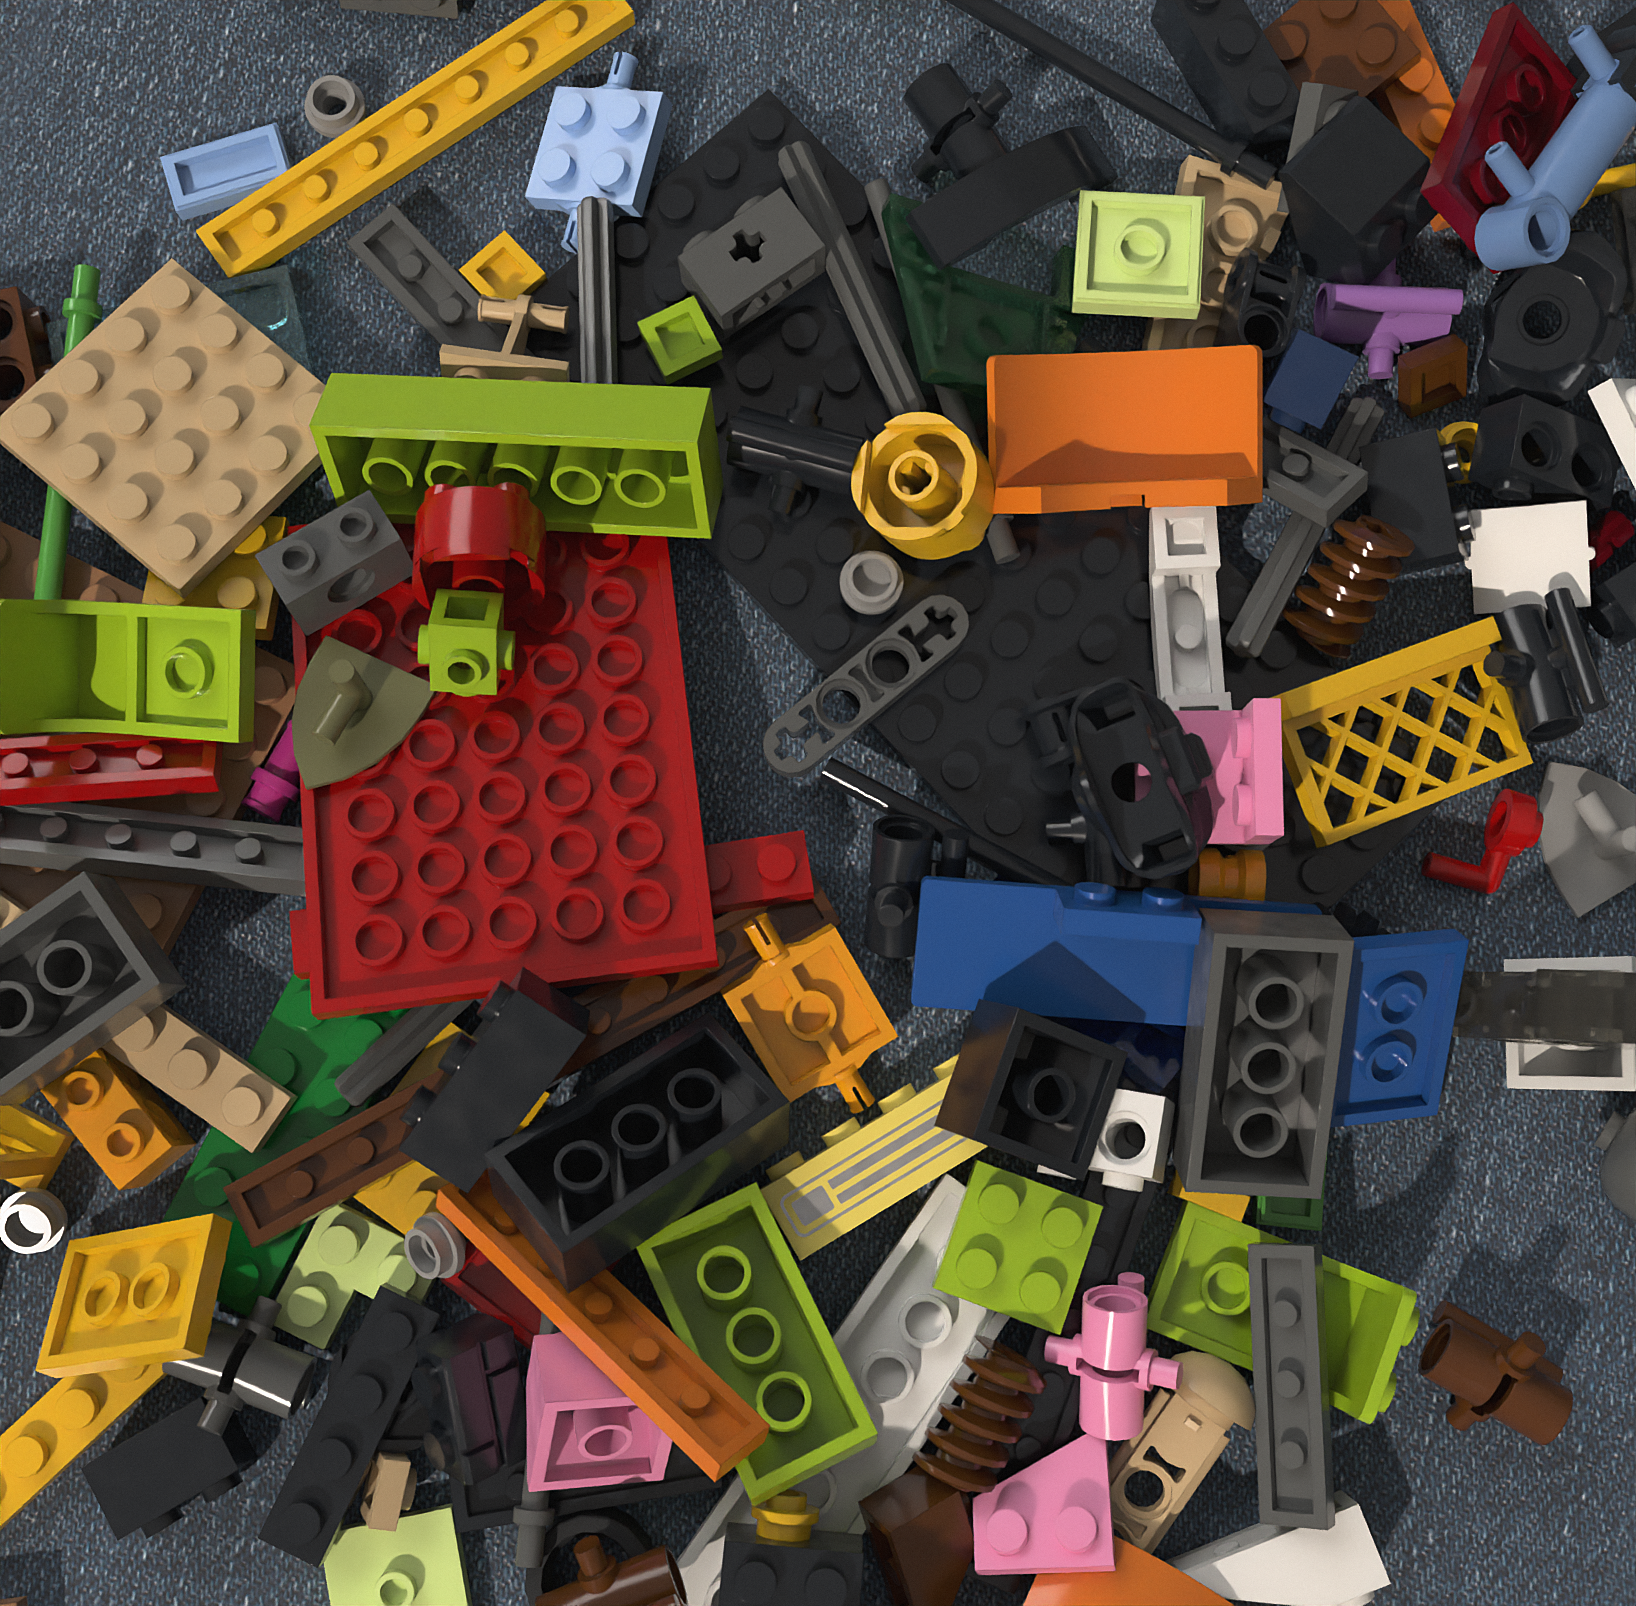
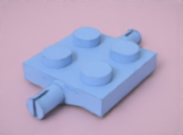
(599, 146)

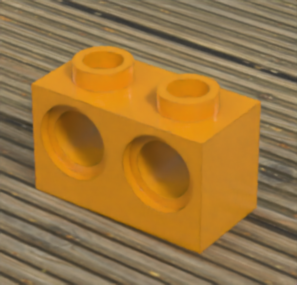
(119, 1119)

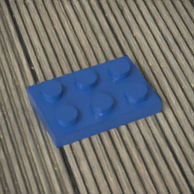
(1398, 1025)

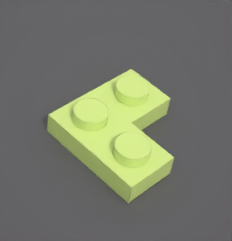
(343, 1257)

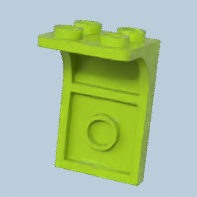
(127, 669)
(1205, 1303)

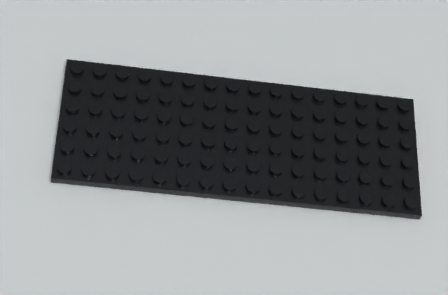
(1037, 624)

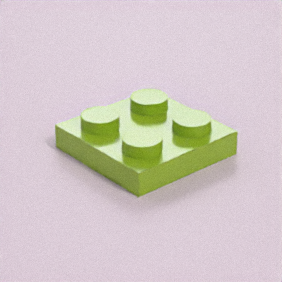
(1017, 1247)

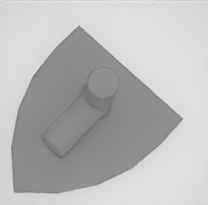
(1587, 835)

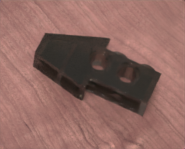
(1548, 1008)

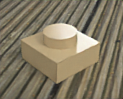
(387, 1490)

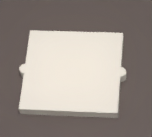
(1528, 553)

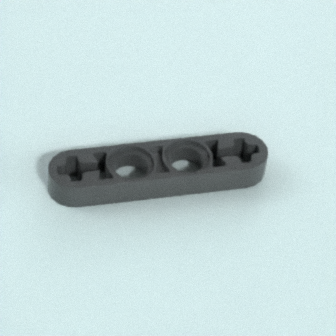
(861, 681)

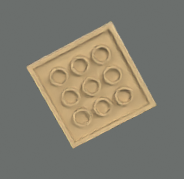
(171, 427)

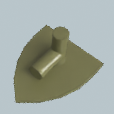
(352, 712)

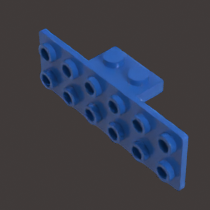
(1063, 947)

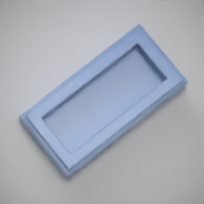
(225, 170)

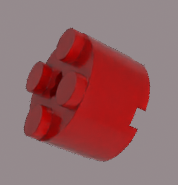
(480, 543)

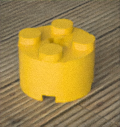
(928, 456)

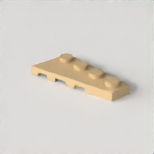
(1234, 218)

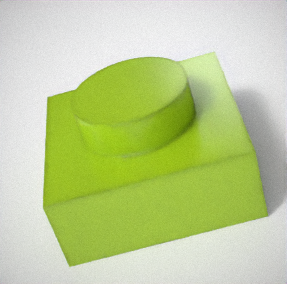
(680, 340)

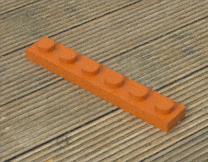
(619, 1338)

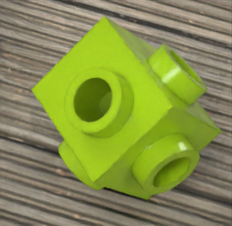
(466, 642)

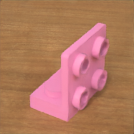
(1247, 767)

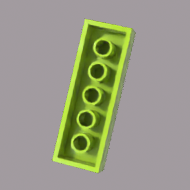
(583, 450)

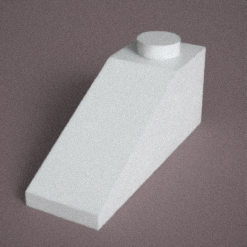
(1293, 1562)

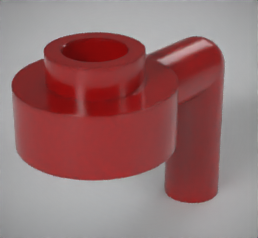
(1507, 831)

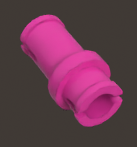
(277, 780)

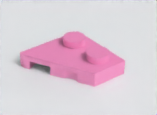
(1049, 1515)

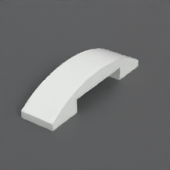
(1185, 608)

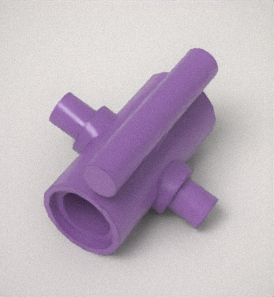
(1384, 317)

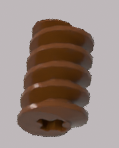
(1348, 584)
(982, 1418)

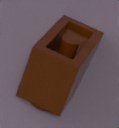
(920, 1538)

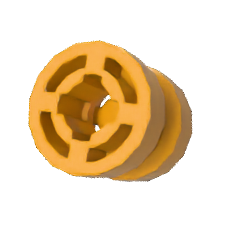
(1228, 877)

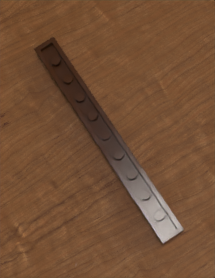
(621, 1011)

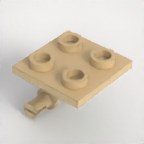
(510, 362)

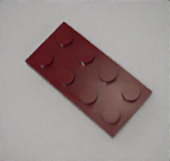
(1510, 95)

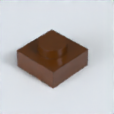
(1432, 375)

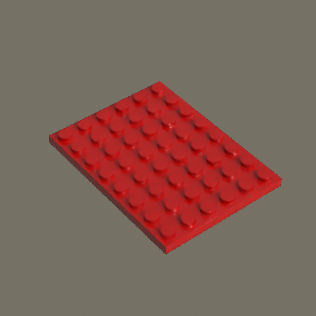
(522, 820)

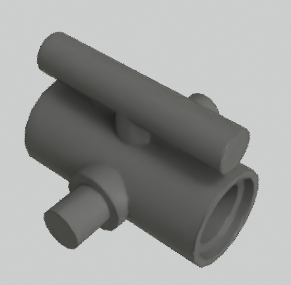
(248, 1368)

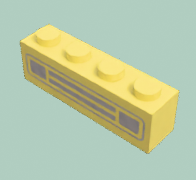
(865, 1166)

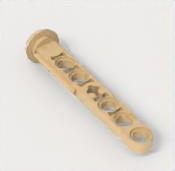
(1186, 1432)

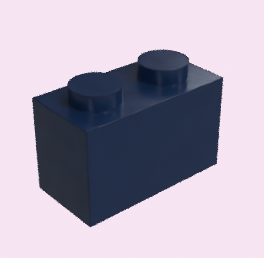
(1306, 381)

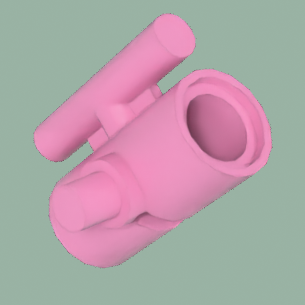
(1114, 1359)

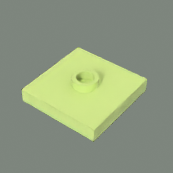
(1138, 254)
(400, 1568)

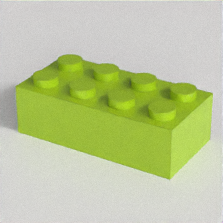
(755, 1324)

